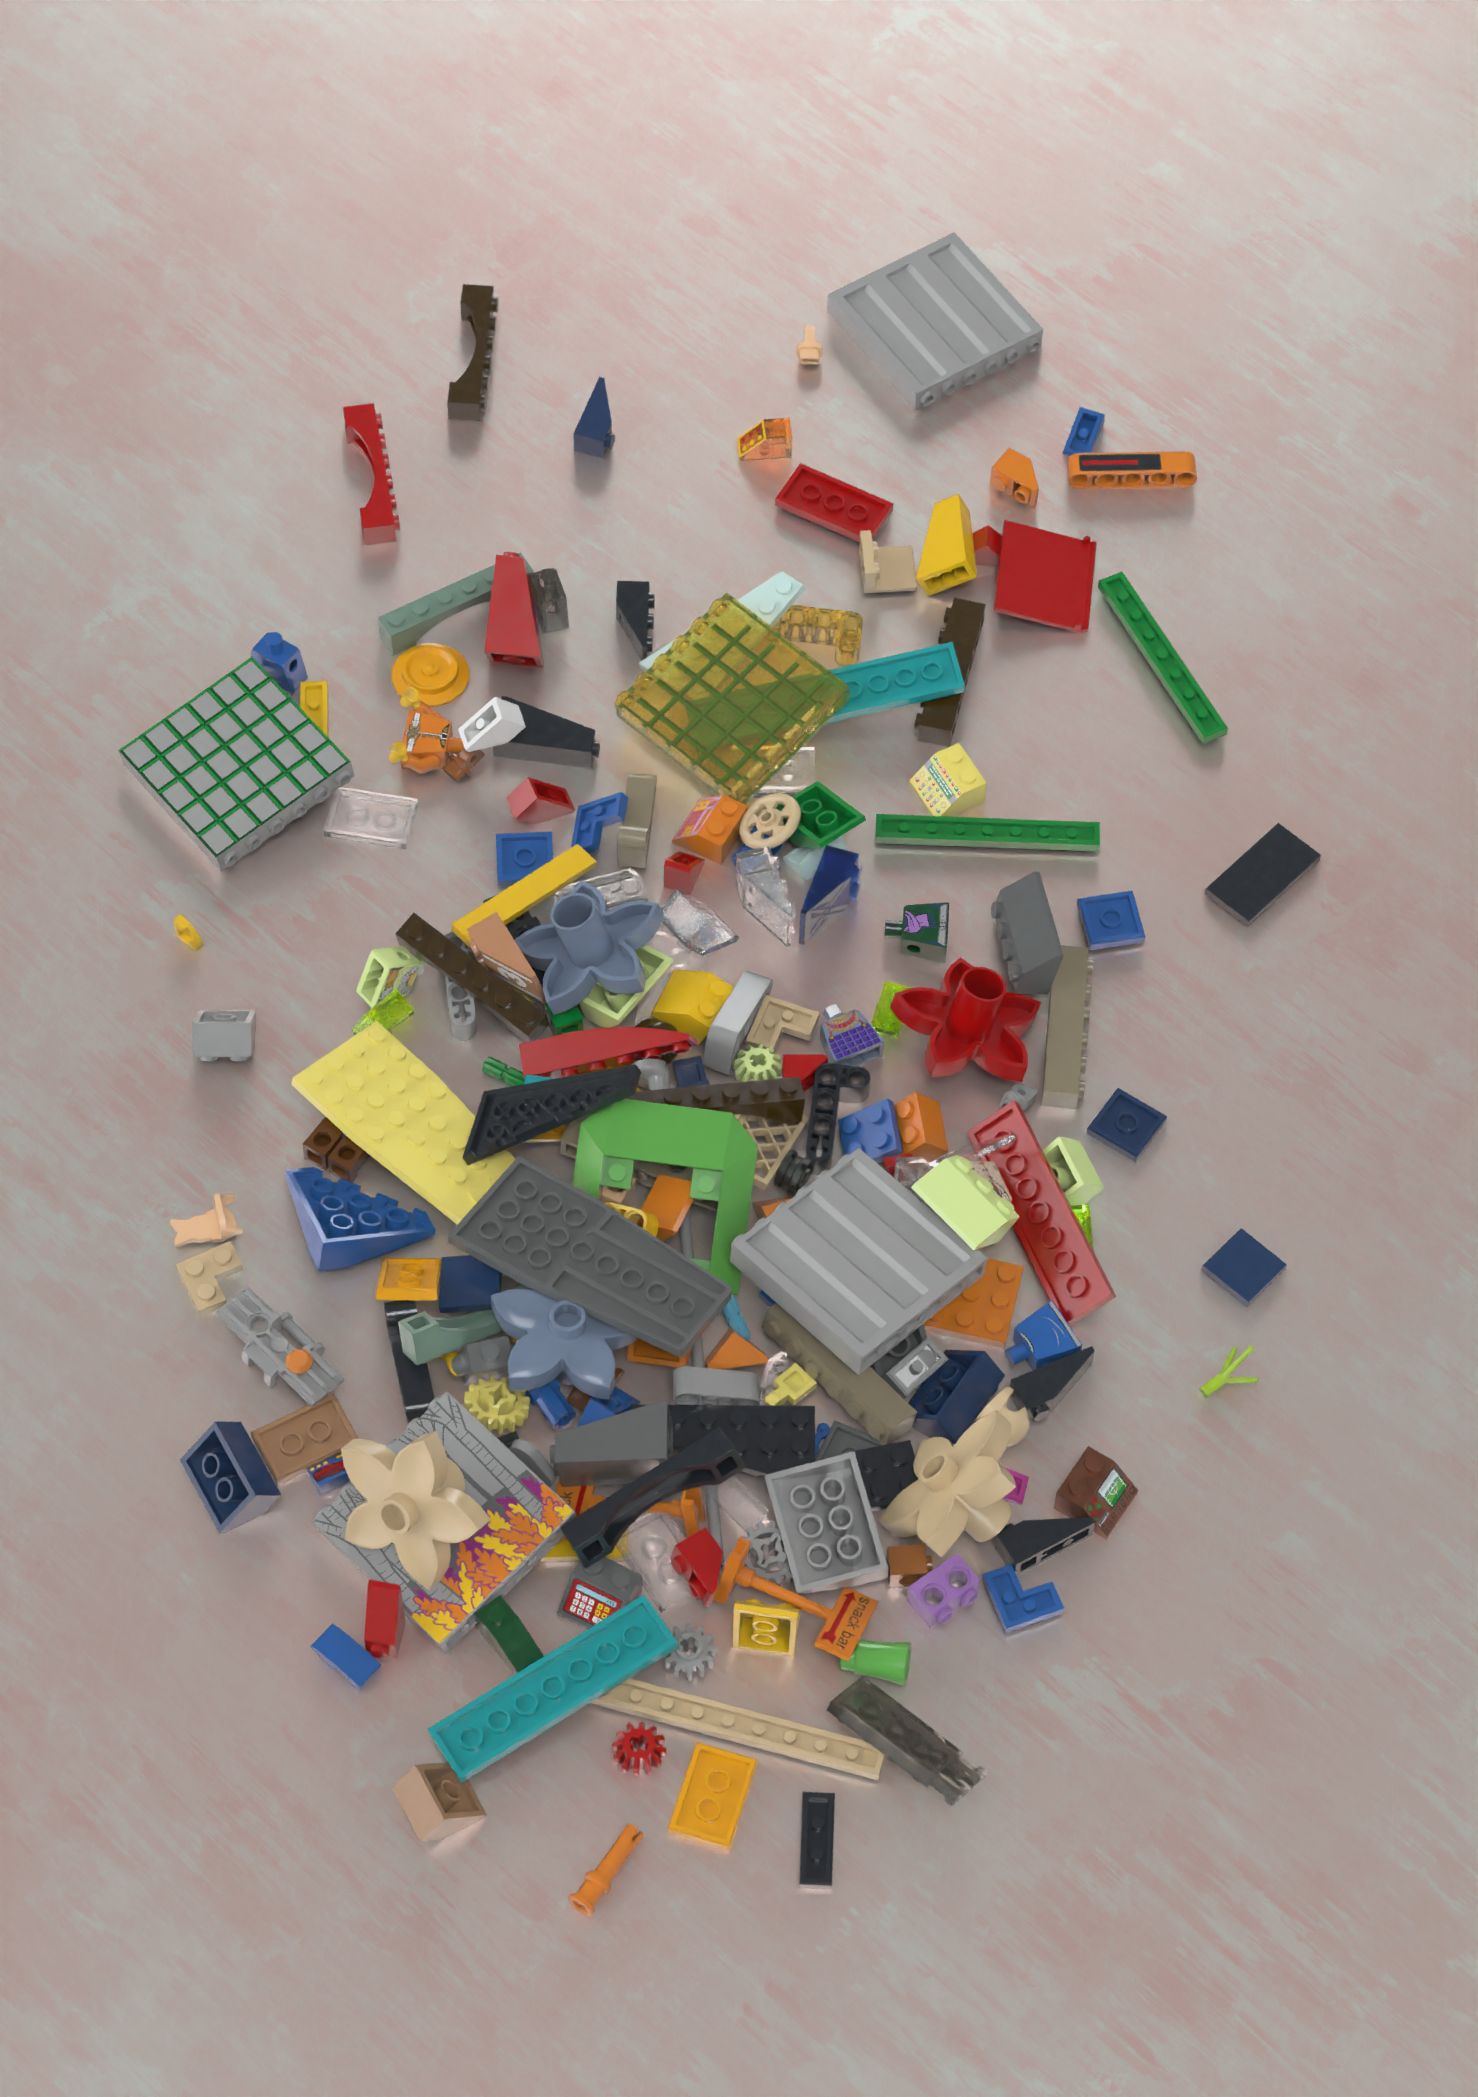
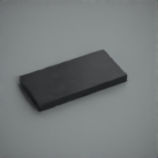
(1262, 874)

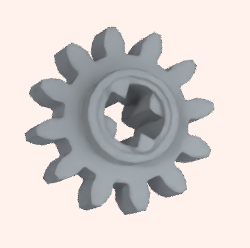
(694, 1661)

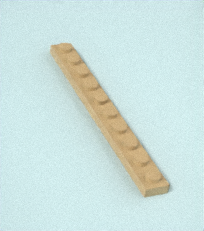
(744, 1727)

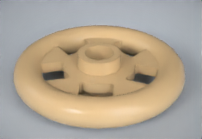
(770, 821)

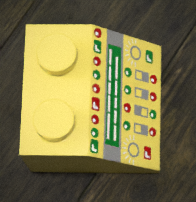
(949, 783)

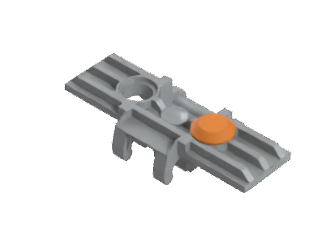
(274, 1354)

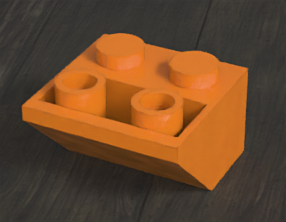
(921, 1127)

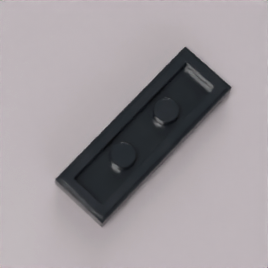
(817, 1840)

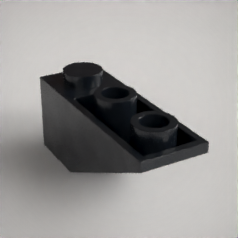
(633, 615)

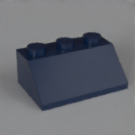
(955, 1394)
(230, 1476)

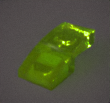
(388, 1012)

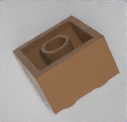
(437, 1801)

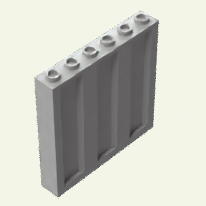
(935, 321)
(857, 1260)

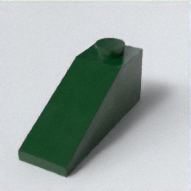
(507, 1635)

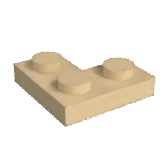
(778, 1017)
(202, 1273)

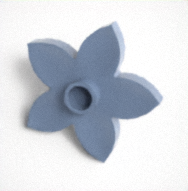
(590, 946)
(557, 1343)

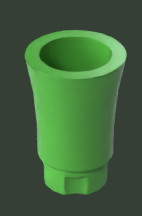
(880, 1660)

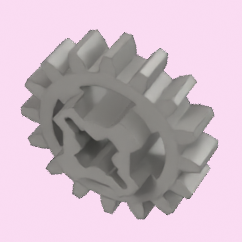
(759, 1547)

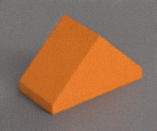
(734, 1352)

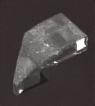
(774, 1367)

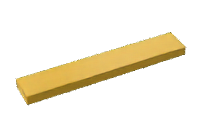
(529, 890)

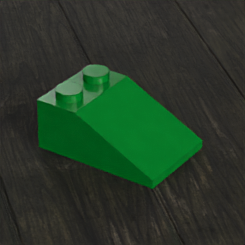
(822, 817)

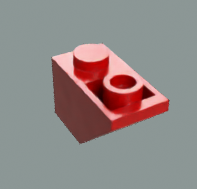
(699, 1562)

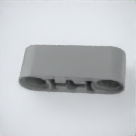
(714, 1386)

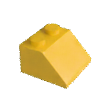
(692, 1001)

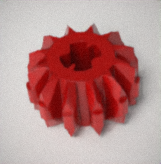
(636, 1739)

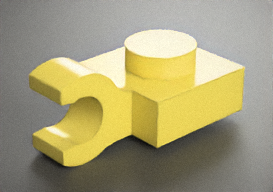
(791, 1386)

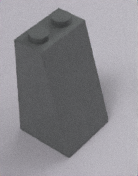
(614, 1448)

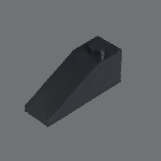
(1047, 1386)
(1038, 1540)

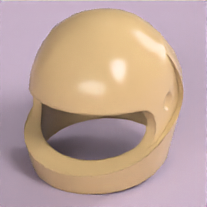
(1019, 1420)

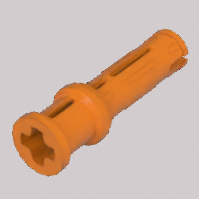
(598, 1880)

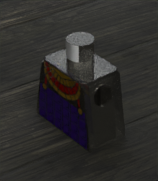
(546, 591)

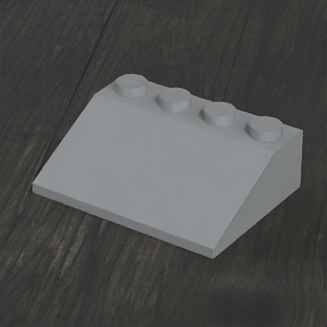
(827, 1525)

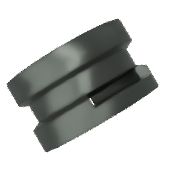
(793, 1172)

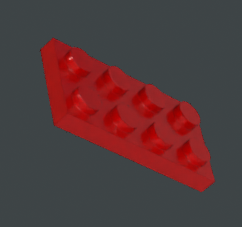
(833, 503)

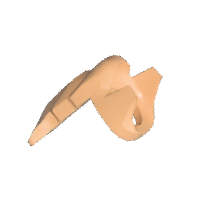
(213, 1226)

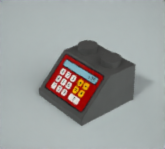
(598, 1592)

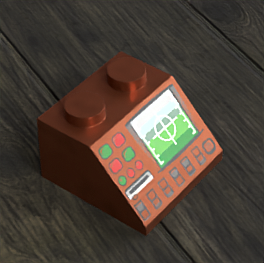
(1096, 1490)

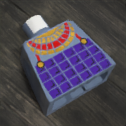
(849, 1038)

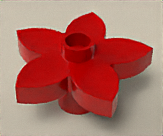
(970, 1021)

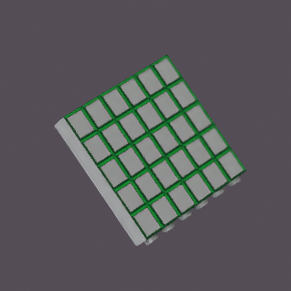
(237, 764)

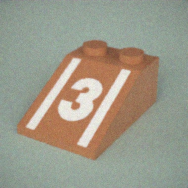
(501, 955)

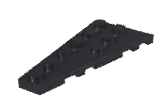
(528, 1110)
(763, 1435)

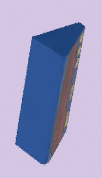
(329, 1474)

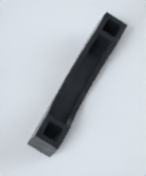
(700, 1464)

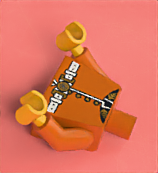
(426, 737)

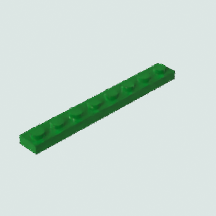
(1162, 658)
(987, 832)

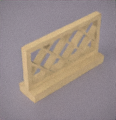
(772, 1145)

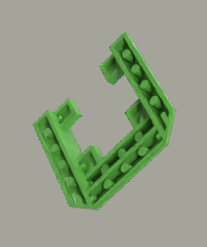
(683, 1136)

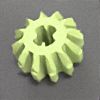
(757, 1064)

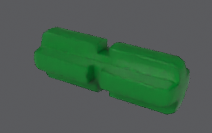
(500, 1071)

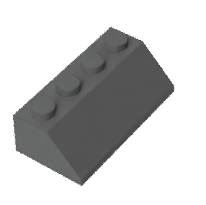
(1028, 935)

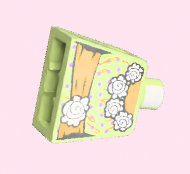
(387, 971)

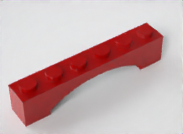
(377, 516)

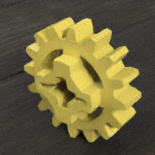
(496, 1405)

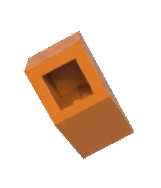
(1015, 476)

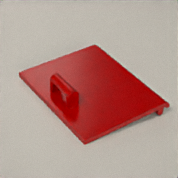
(1045, 577)

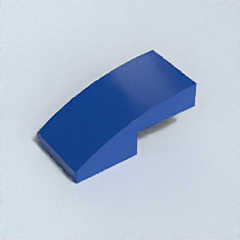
(345, 1655)

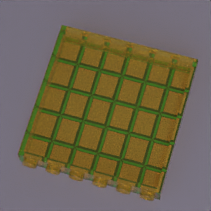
(732, 700)

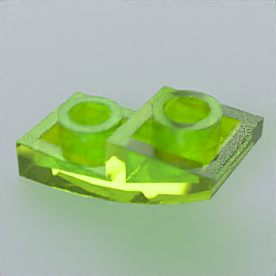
(884, 1019)

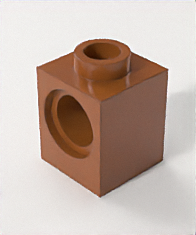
(907, 1564)

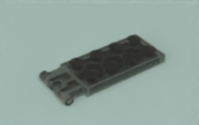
(905, 1740)

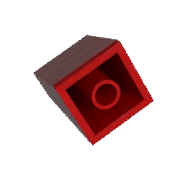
(512, 619)

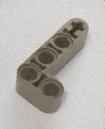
(636, 829)

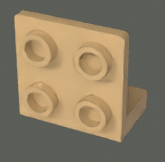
(886, 567)

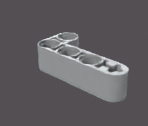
(460, 1007)
(735, 1021)

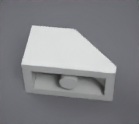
(492, 725)

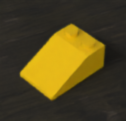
(765, 1627)

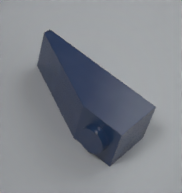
(594, 429)

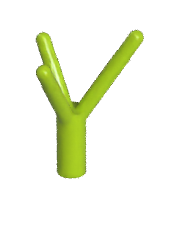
(1222, 1378)

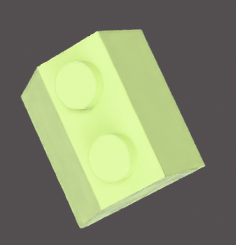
(1073, 1170)

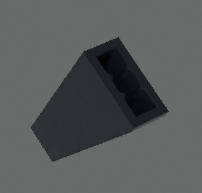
(550, 739)

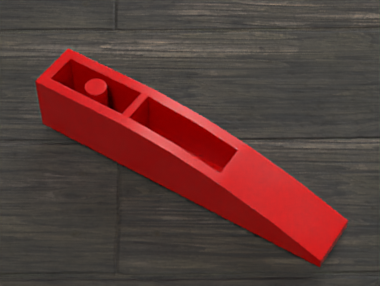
(599, 1048)

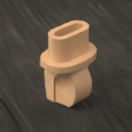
(809, 350)

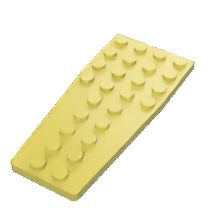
(402, 1118)

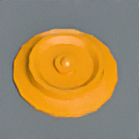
(434, 671)

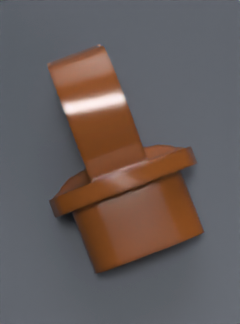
(461, 765)

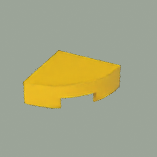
(187, 933)

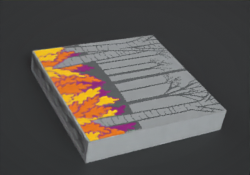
(490, 1562)

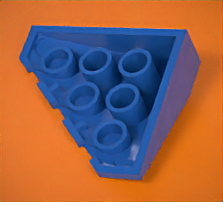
(347, 1225)

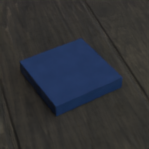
(1126, 1125)
(1244, 1267)
(467, 1284)

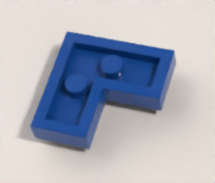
(596, 815)
(1020, 1607)

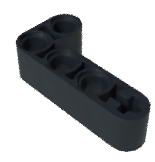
(826, 1118)
(412, 1378)

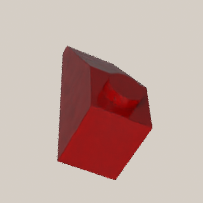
(383, 1619)

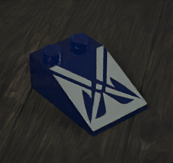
(830, 891)

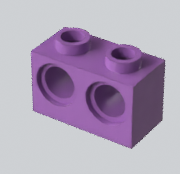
(938, 1585)

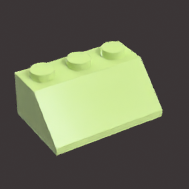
(610, 1008)
(966, 1202)

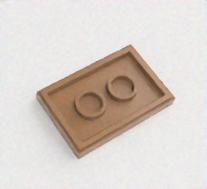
(303, 1438)

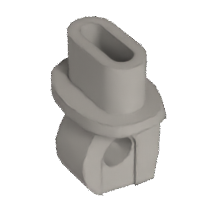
(1021, 1094)

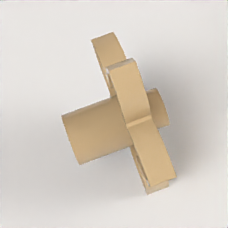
(956, 1488)
(412, 1502)

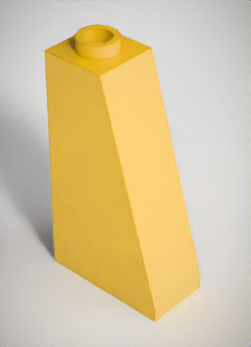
(948, 547)

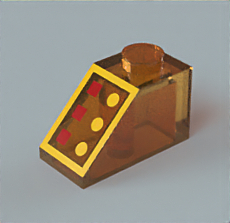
(766, 441)

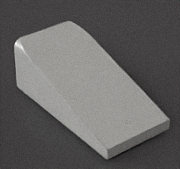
(915, 1368)

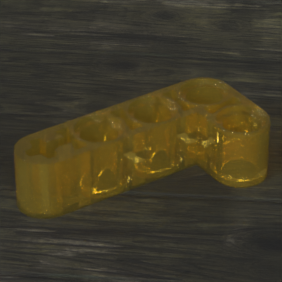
(825, 627)

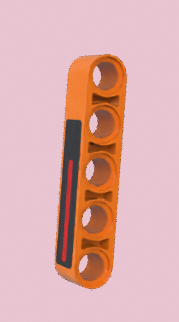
(1131, 470)

